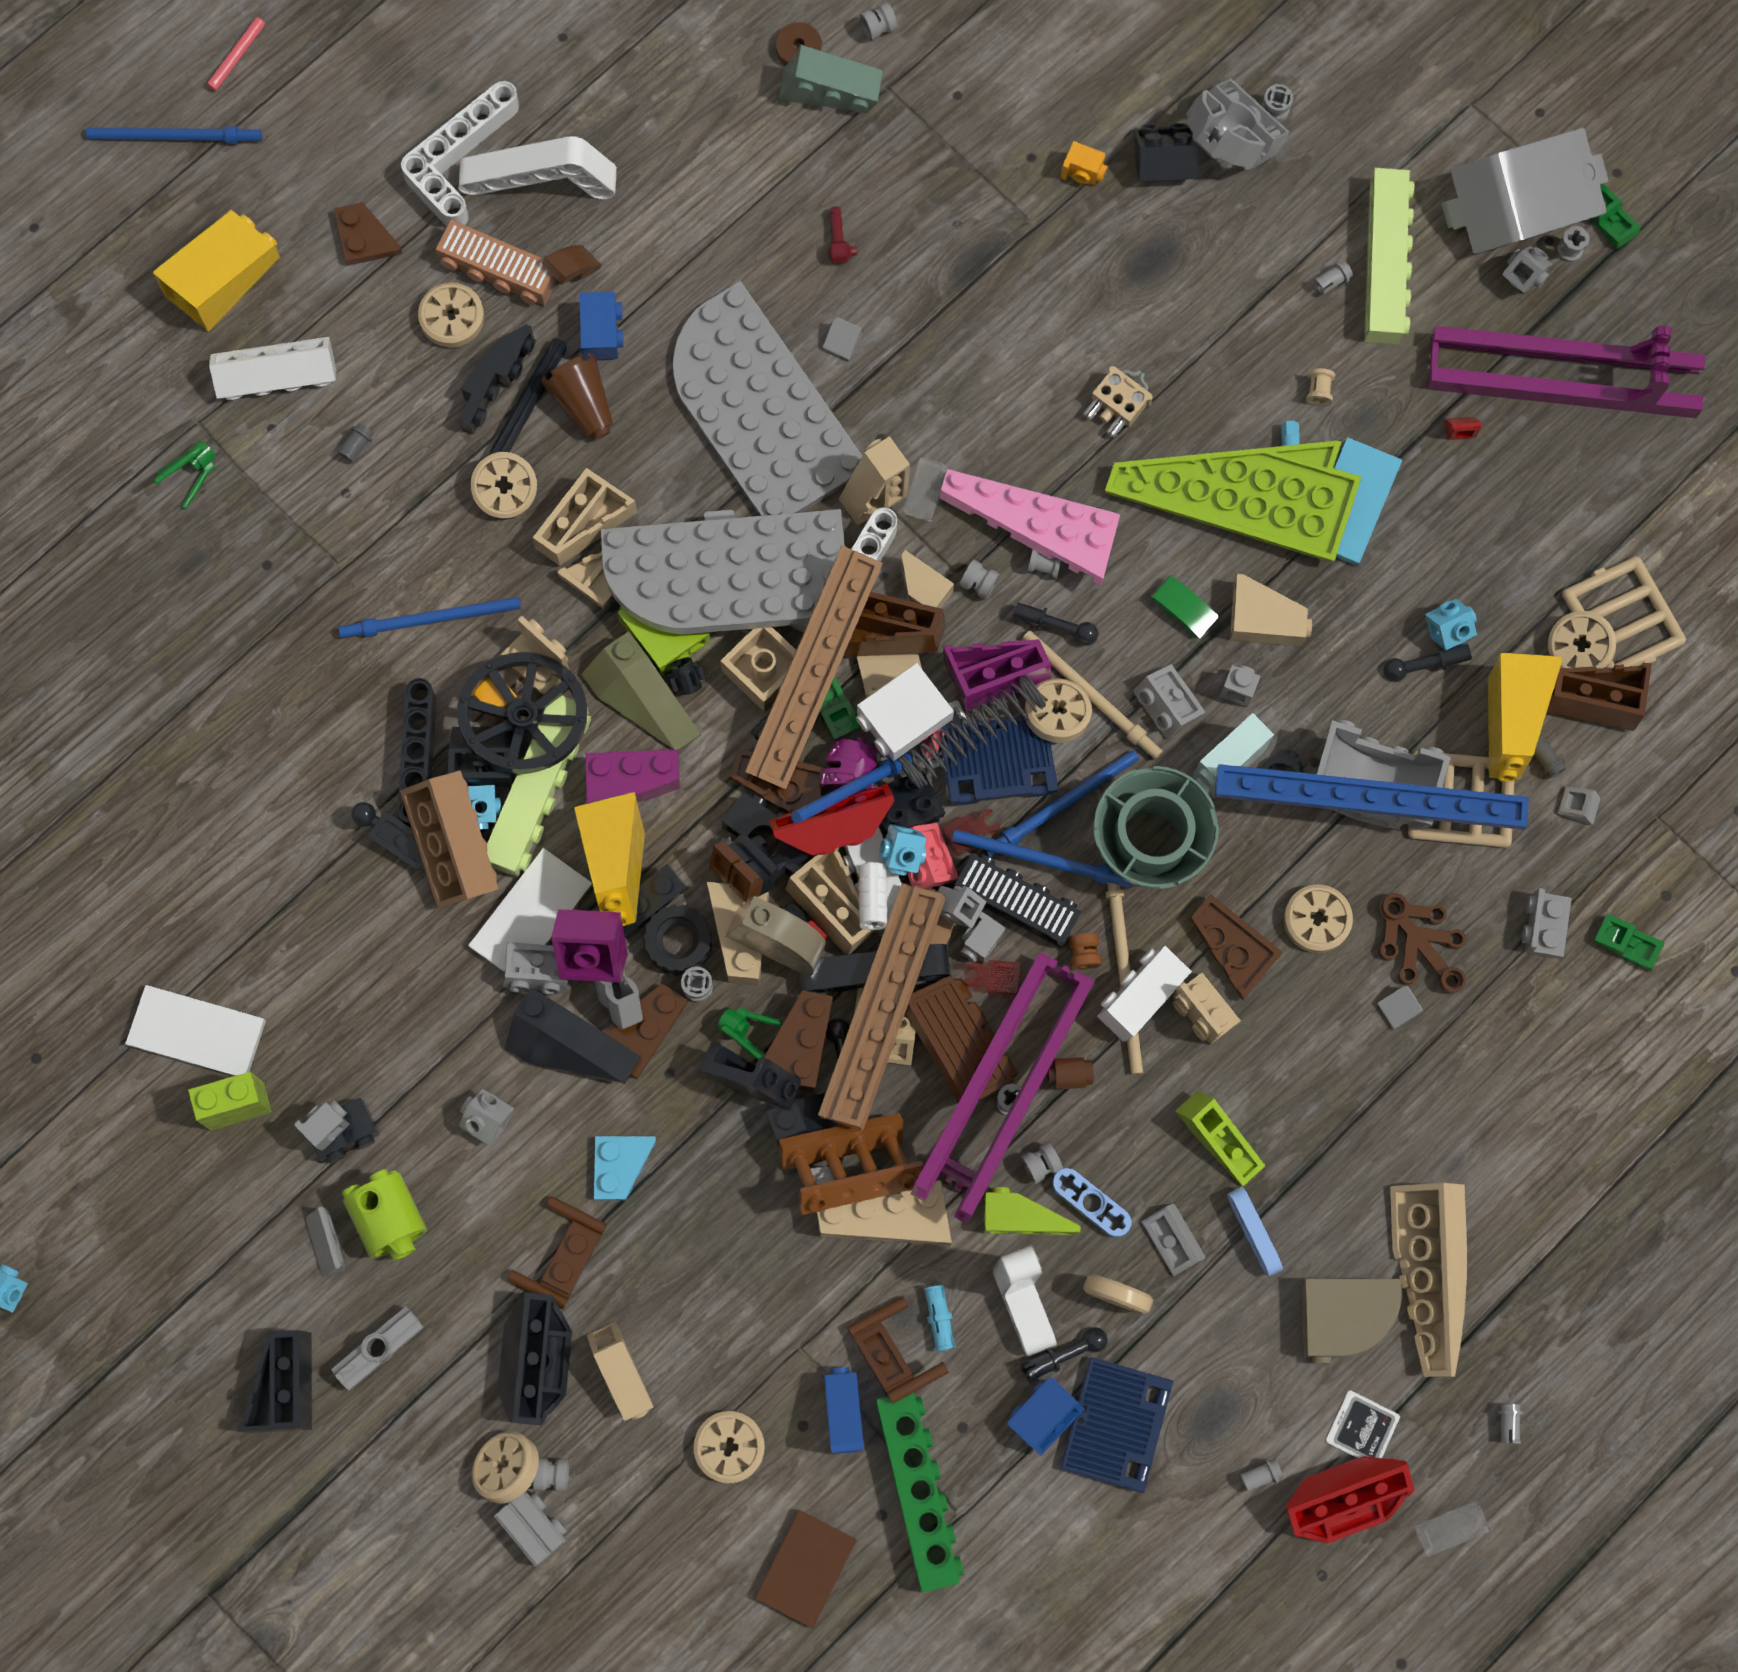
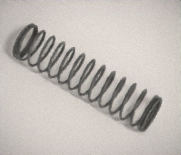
(916, 775)

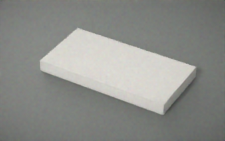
(531, 908)
(195, 1031)

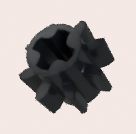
(686, 676)

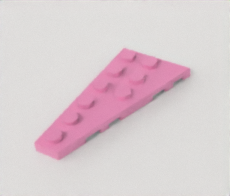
(1040, 521)

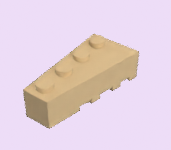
(890, 1219)

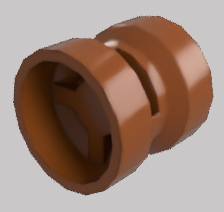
(1084, 951)

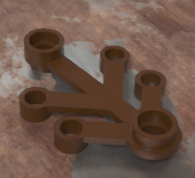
(1418, 939)

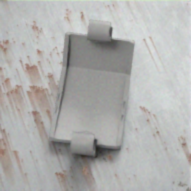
(1527, 191)

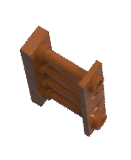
(844, 1141)

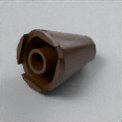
(581, 395)

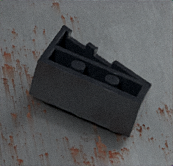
(282, 1386)

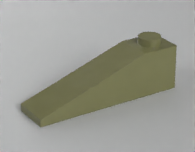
(632, 686)

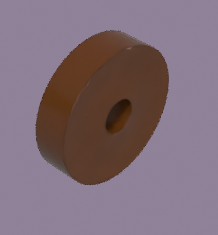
(796, 34)

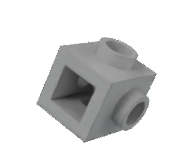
(1519, 272)
(485, 1116)

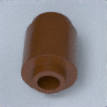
(1070, 1073)

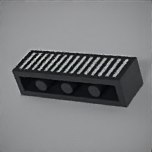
(1019, 901)

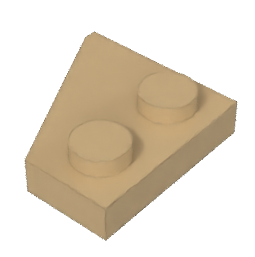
(589, 579)

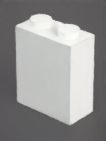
(904, 712)

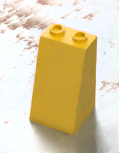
(217, 268)
(1517, 706)
(614, 852)

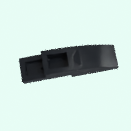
(498, 366)
(653, 895)

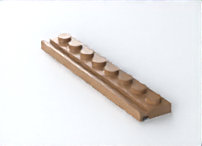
(813, 667)
(882, 1006)

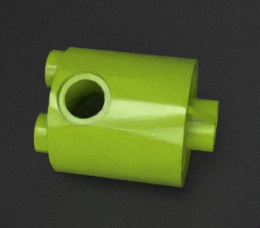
(385, 1215)

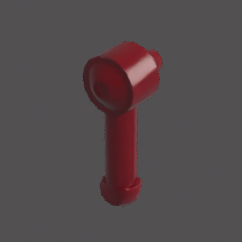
(839, 250)

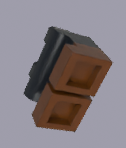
(747, 866)

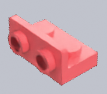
(938, 865)

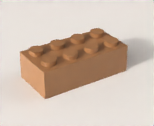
(449, 839)

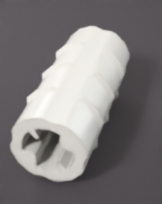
(872, 896)

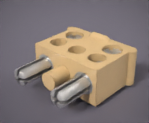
(1120, 389)

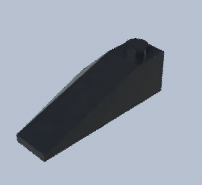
(557, 1038)

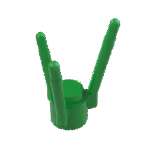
(197, 457)
(736, 1026)

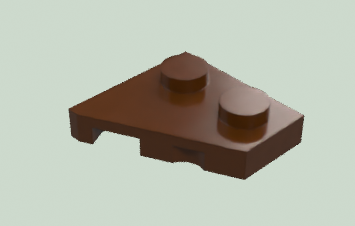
(363, 235)

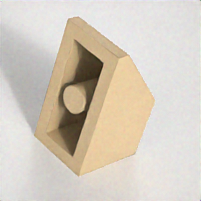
(924, 583)

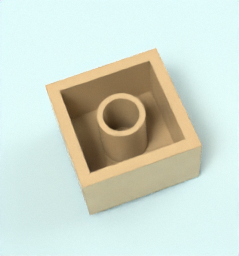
(759, 665)

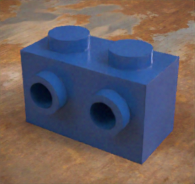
(600, 325)
(1044, 1415)

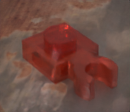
(968, 825)
(1000, 977)

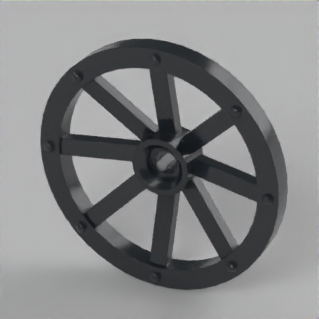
(523, 707)

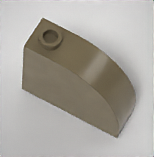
(777, 935)
(1346, 1315)

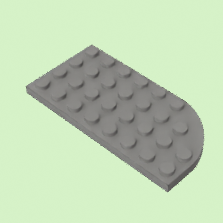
(759, 407)
(722, 570)

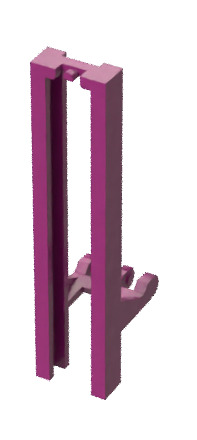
(1649, 354)
(939, 1159)

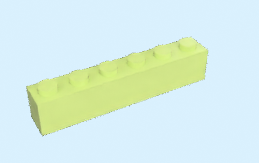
(1388, 256)
(531, 799)

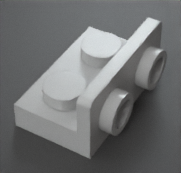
(1168, 701)
(1547, 924)
(532, 967)

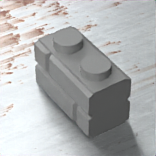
(532, 1527)

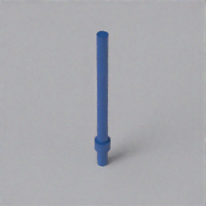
(230, 134)
(371, 627)
(887, 769)
(1014, 835)
(1101, 874)

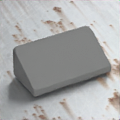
(1173, 1239)
(325, 1242)

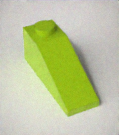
(1220, 1136)
(1021, 1216)

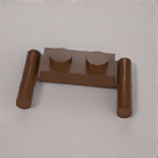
(569, 1258)
(884, 1356)

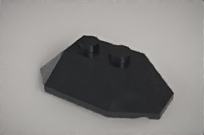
(534, 1359)

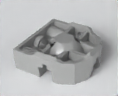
(1237, 126)

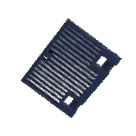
(1000, 767)
(1116, 1424)

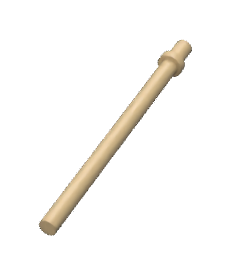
(1115, 897)

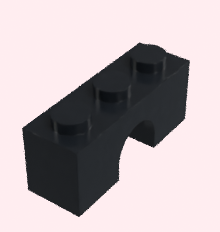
(751, 818)

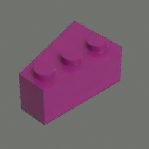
(987, 669)
(640, 772)

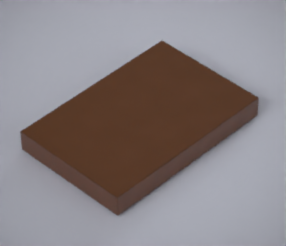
(806, 1569)

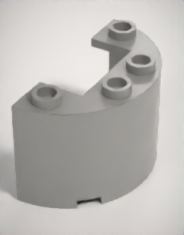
(1366, 759)

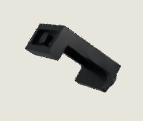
(762, 1082)

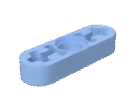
(1091, 1216)
(1254, 1231)

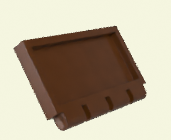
(955, 1035)

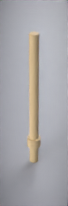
(1135, 734)

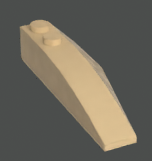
(1432, 1256)

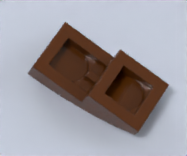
(571, 263)

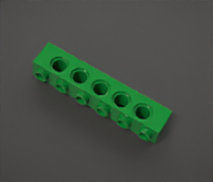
(929, 1575)

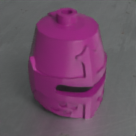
(848, 762)

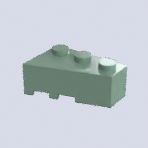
(829, 81)

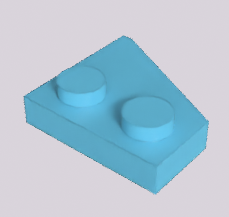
(619, 1164)

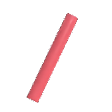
(235, 54)

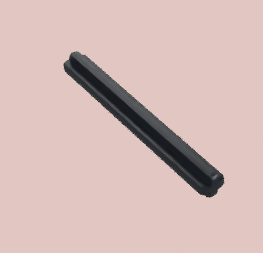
(529, 397)

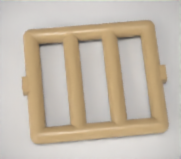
(1649, 589)
(1475, 833)

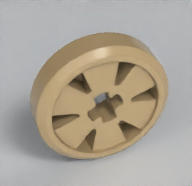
(438, 326)
(489, 497)
(1594, 629)
(1064, 726)
(1326, 935)
(1118, 1294)
(716, 1431)
(506, 1483)

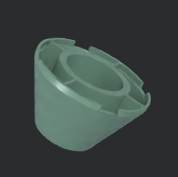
(1167, 795)

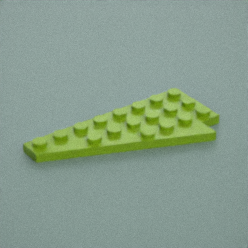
(1267, 494)

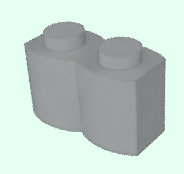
(621, 1000)

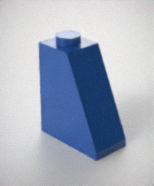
(843, 1411)

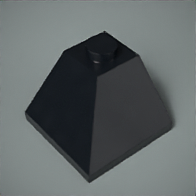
(798, 1120)

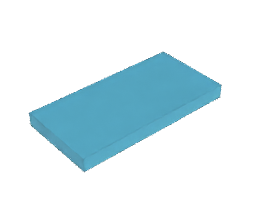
(1377, 475)

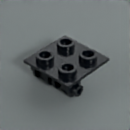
(911, 805)

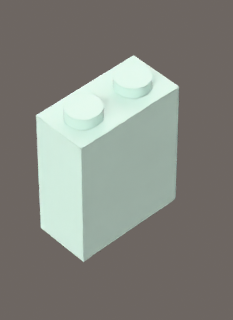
(1237, 749)

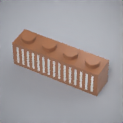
(496, 263)

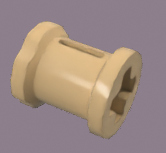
(1320, 387)

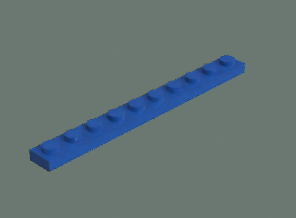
(1371, 796)

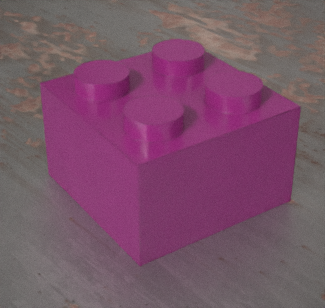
(589, 945)

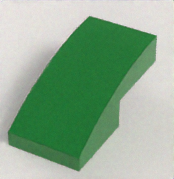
(1615, 223)
(1185, 606)
(838, 712)
(1628, 943)

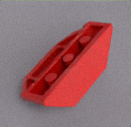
(839, 825)
(1349, 1498)

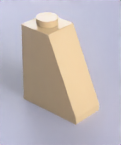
(1266, 615)
(620, 1371)

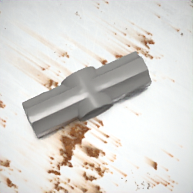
(361, 1362)

